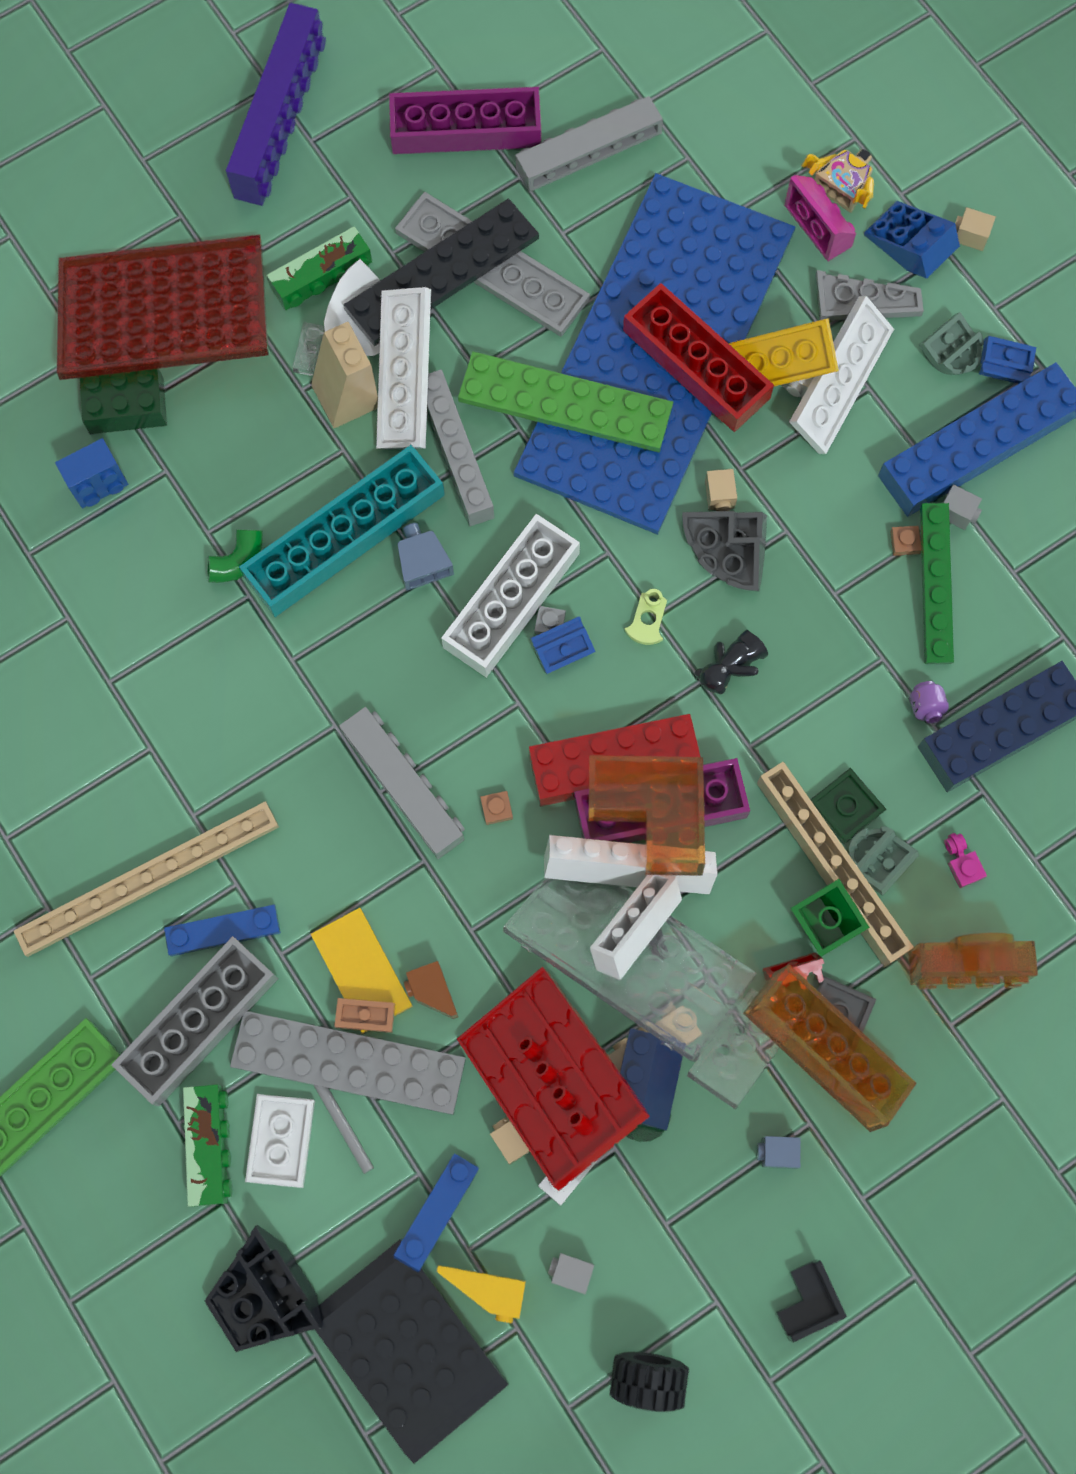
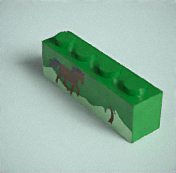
(318, 268)
(206, 1145)

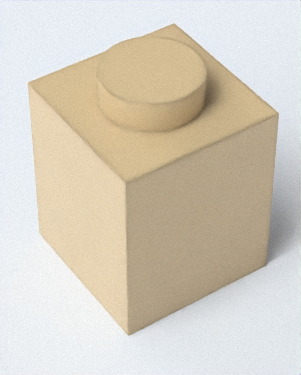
(974, 228)
(721, 490)

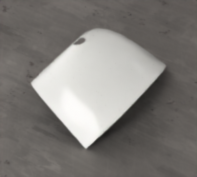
(353, 282)

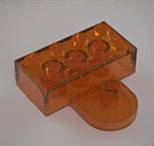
(973, 959)

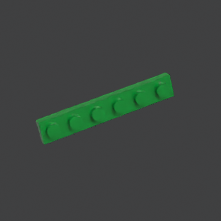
(936, 583)

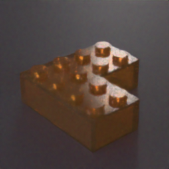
(665, 796)

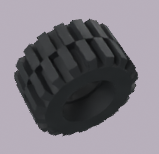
(649, 1381)

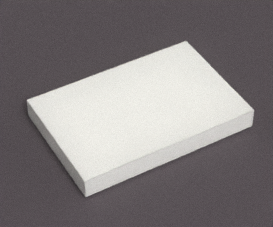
(280, 1141)

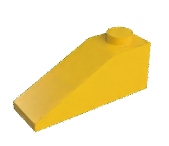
(492, 1292)

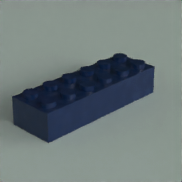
(1001, 727)

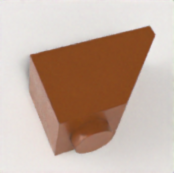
(430, 989)

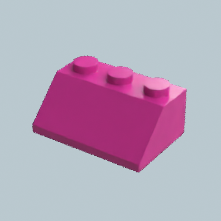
(819, 217)

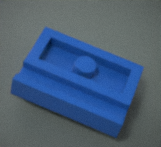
(1007, 360)
(562, 645)

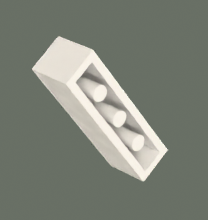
(635, 924)

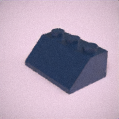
(652, 1075)

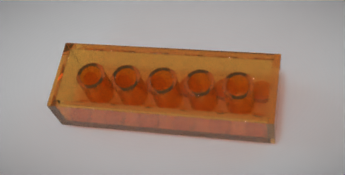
(830, 1048)

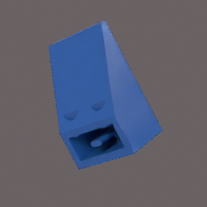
(914, 238)

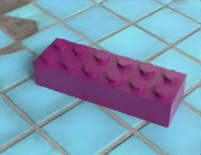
(465, 120)
(723, 803)

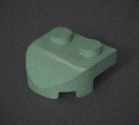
(954, 347)
(881, 856)

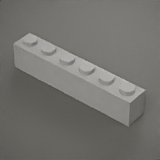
(588, 143)
(457, 451)
(402, 783)

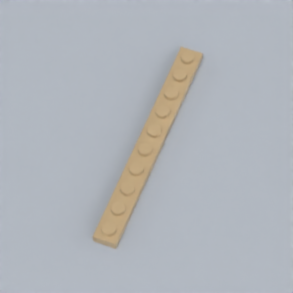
(145, 879)

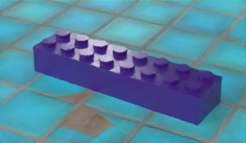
(276, 104)

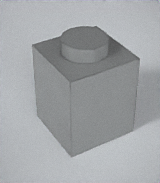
(962, 507)
(571, 1273)

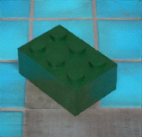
(123, 401)

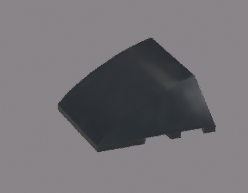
(263, 1295)

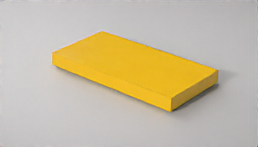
(791, 352)
(359, 962)

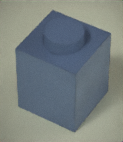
(779, 1152)

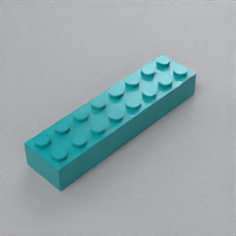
(342, 530)

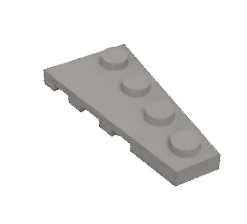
(839, 294)

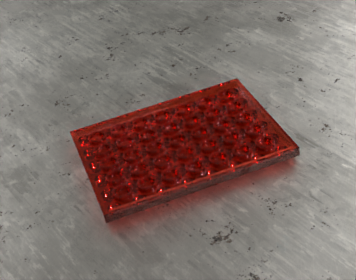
(161, 307)

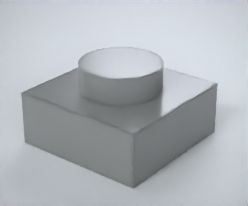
(548, 619)

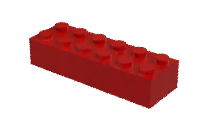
(697, 357)
(564, 764)

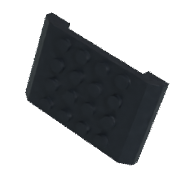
(407, 1353)

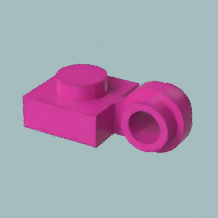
(966, 867)

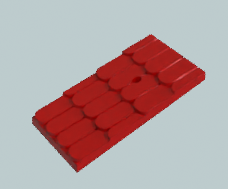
(552, 1078)

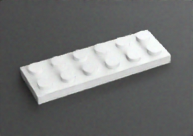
(403, 368)
(833, 394)

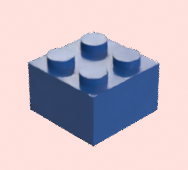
(92, 473)

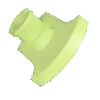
(645, 633)

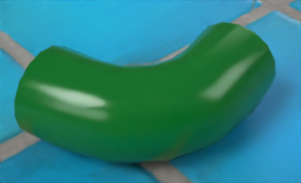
(226, 568)

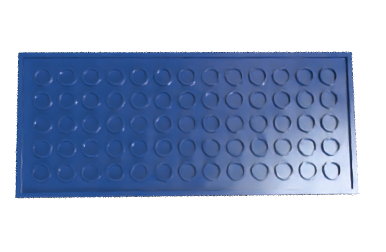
(720, 267)

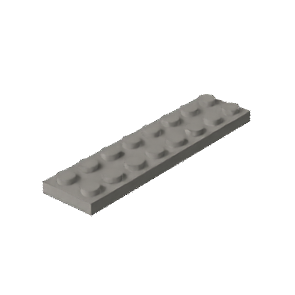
(516, 281)
(348, 1062)

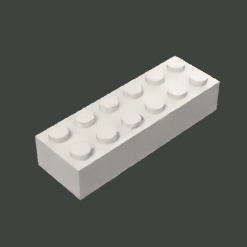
(511, 595)

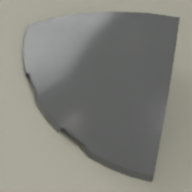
(729, 545)

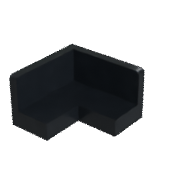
(818, 1306)

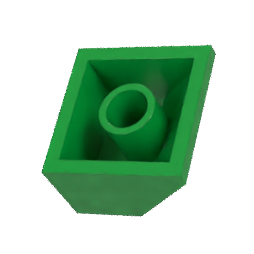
(830, 917)

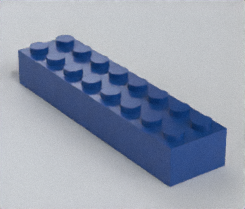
(980, 439)

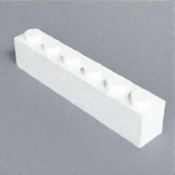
(613, 864)

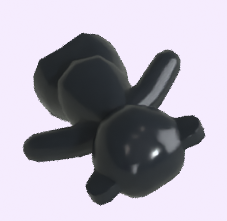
(733, 662)

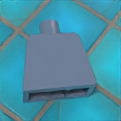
(422, 558)

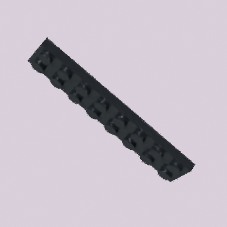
(449, 264)

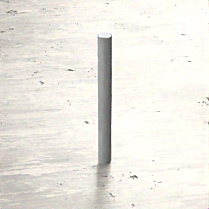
(344, 1128)

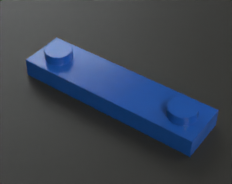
(219, 930)
(436, 1213)

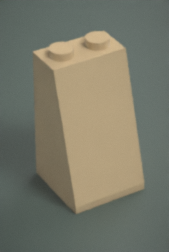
(344, 377)

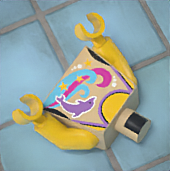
(844, 177)

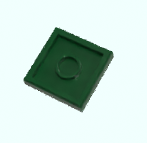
(847, 805)

